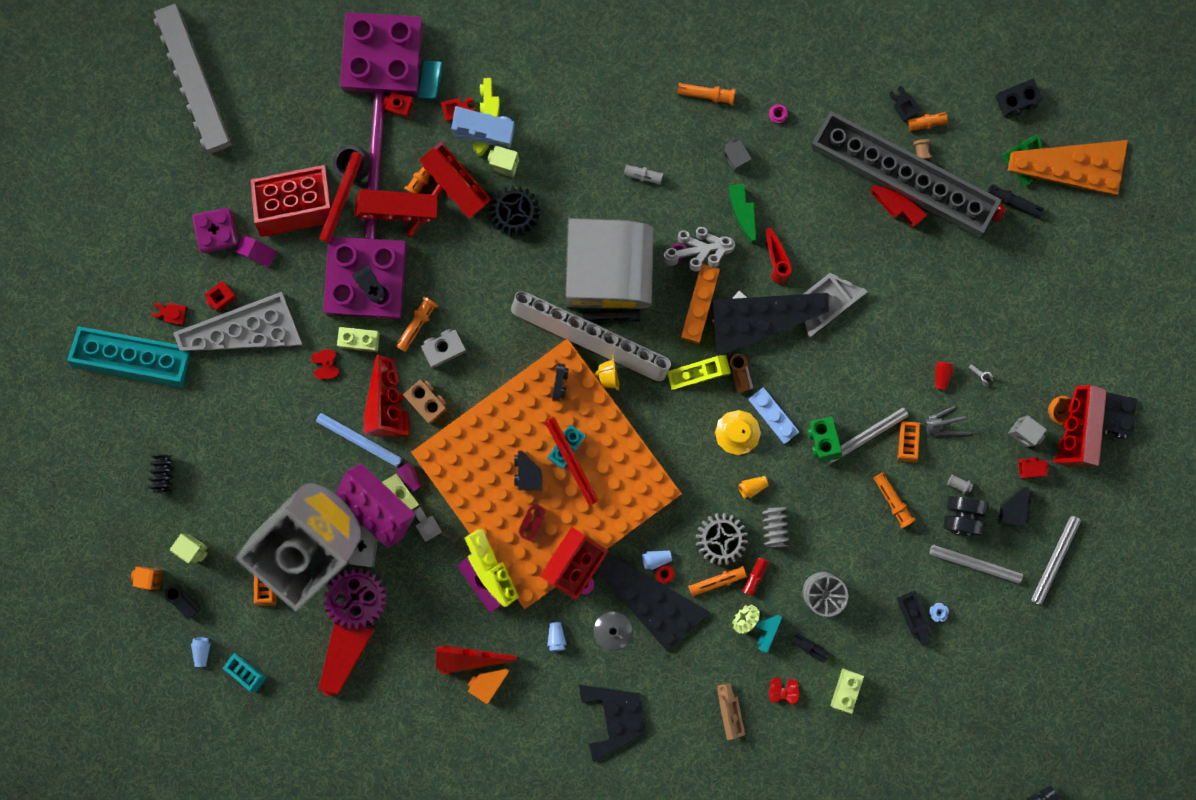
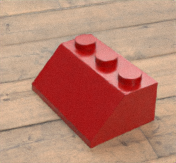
(574, 563)

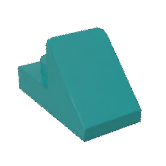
(770, 626)

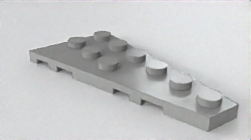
(250, 326)

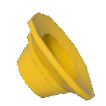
(730, 434)

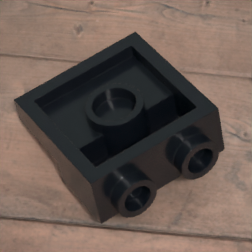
(1119, 415)

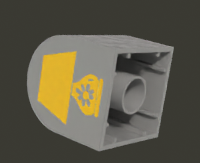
(609, 264)
(302, 544)

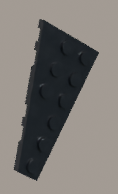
(754, 318)
(656, 606)

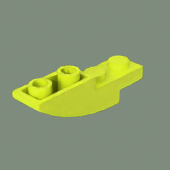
(490, 106)
(490, 572)

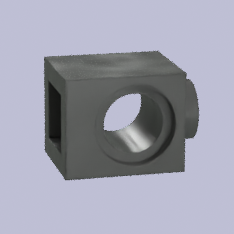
(736, 155)

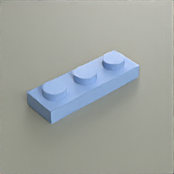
(773, 415)

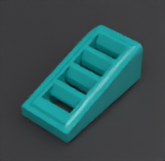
(260, 677)

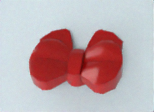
(328, 370)
(778, 693)

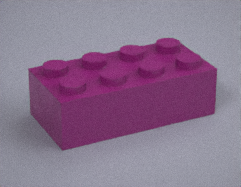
(375, 505)

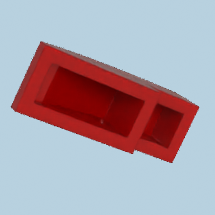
(898, 204)

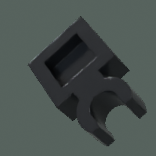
(905, 106)

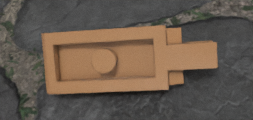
(730, 712)

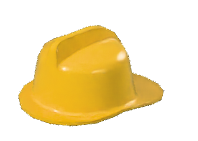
(608, 374)

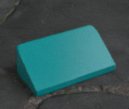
(430, 80)

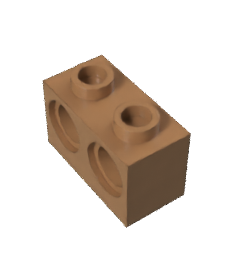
(422, 404)

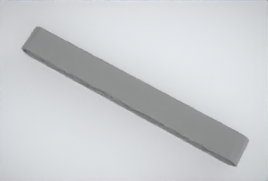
(590, 336)

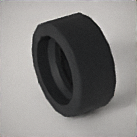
(343, 152)

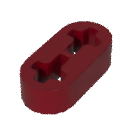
(527, 520)

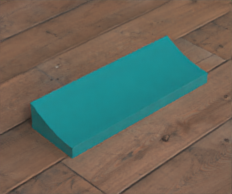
(128, 357)

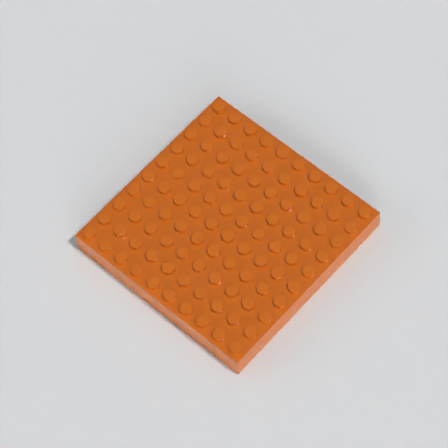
(476, 470)

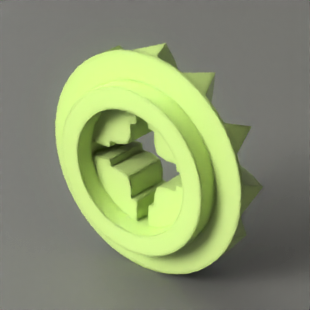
(751, 614)

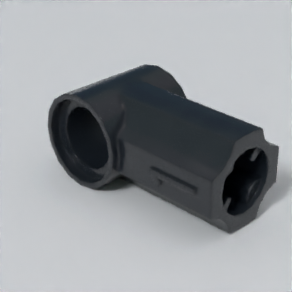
(183, 603)

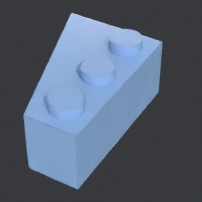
(482, 127)

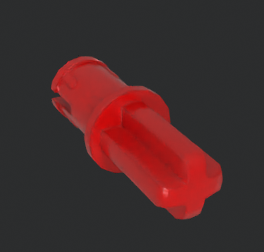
(756, 576)

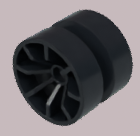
(965, 520)

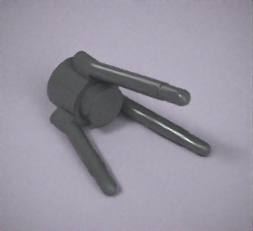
(934, 425)

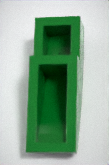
(742, 211)

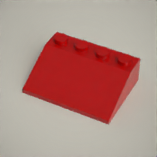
(291, 200)

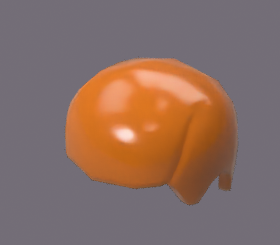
(1059, 404)

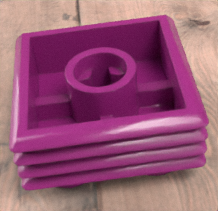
(224, 237)

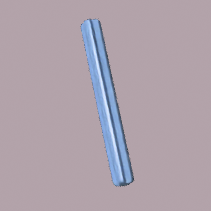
(359, 440)

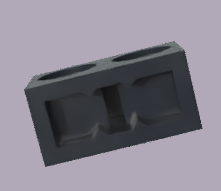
(1016, 94)

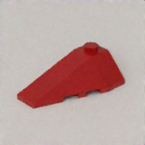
(383, 409)
(456, 659)

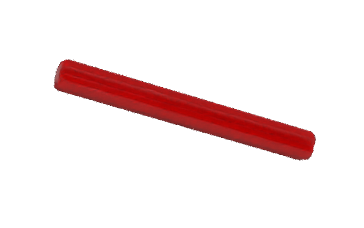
(341, 197)
(571, 461)

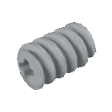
(775, 527)

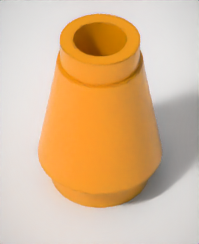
(751, 487)

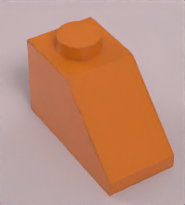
(146, 577)
(487, 684)

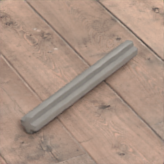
(872, 432)
(1056, 560)
(976, 564)

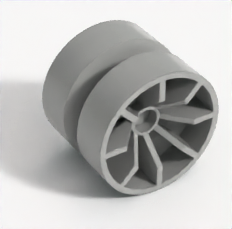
(825, 594)

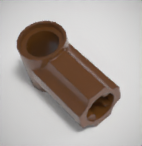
(741, 375)

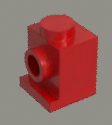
(402, 110)
(220, 289)
(1033, 467)

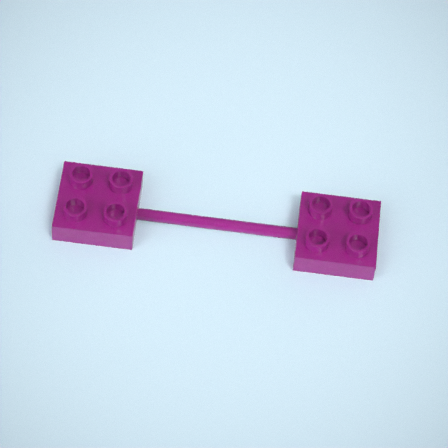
(377, 59)

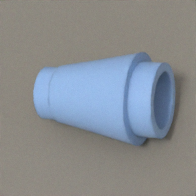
(655, 559)
(556, 637)
(200, 651)

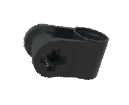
(368, 282)

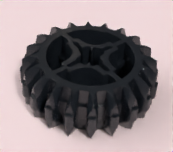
(521, 215)

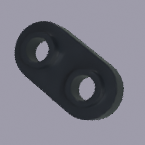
(559, 390)

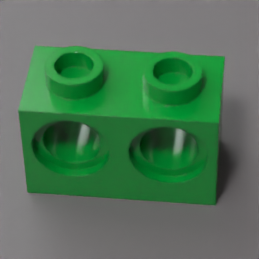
(828, 439)

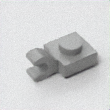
(428, 526)

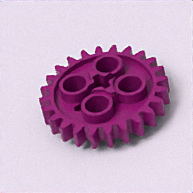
(368, 609)

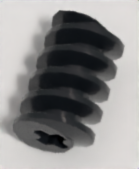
(161, 473)

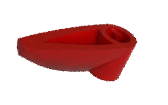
(778, 258)

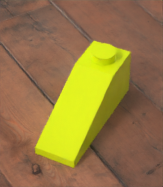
(699, 372)

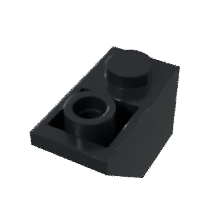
(529, 474)
(1014, 509)

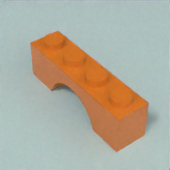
(700, 304)

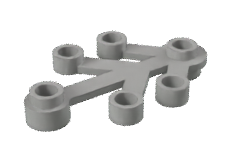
(723, 246)

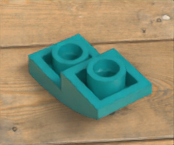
(574, 439)

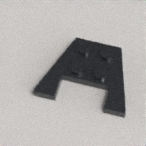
(622, 716)

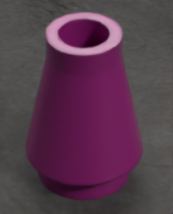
(408, 476)

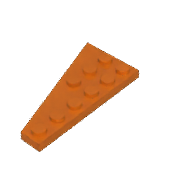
(1083, 166)

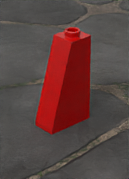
(342, 655)

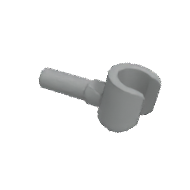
(983, 376)

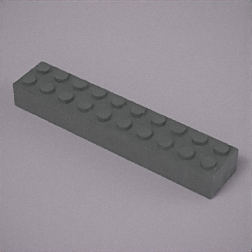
(905, 174)

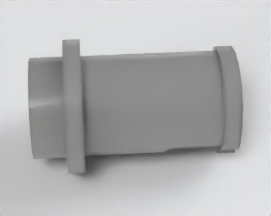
(960, 484)

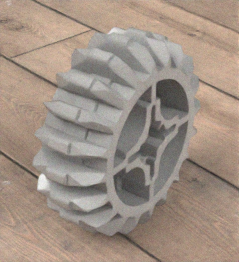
(738, 535)

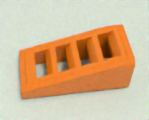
(908, 457)
(257, 593)

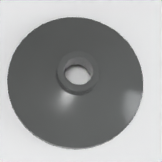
(608, 621)

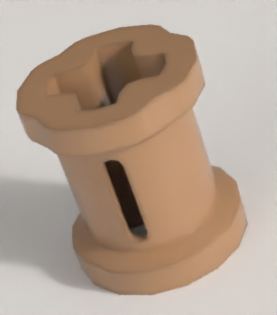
(922, 149)

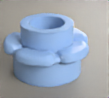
(934, 612)

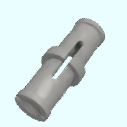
(643, 174)

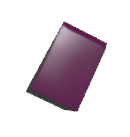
(256, 251)

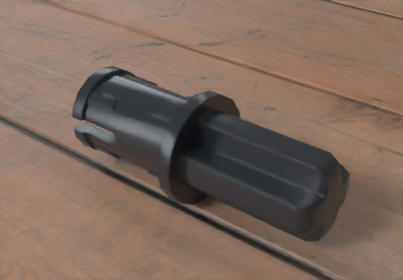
(810, 648)

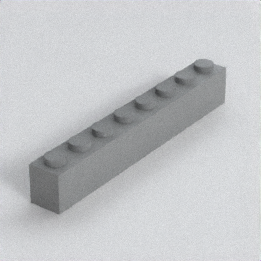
(192, 78)

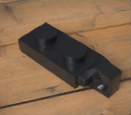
(914, 616)

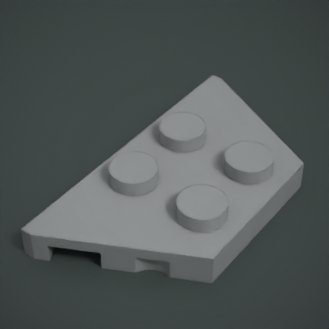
(840, 295)

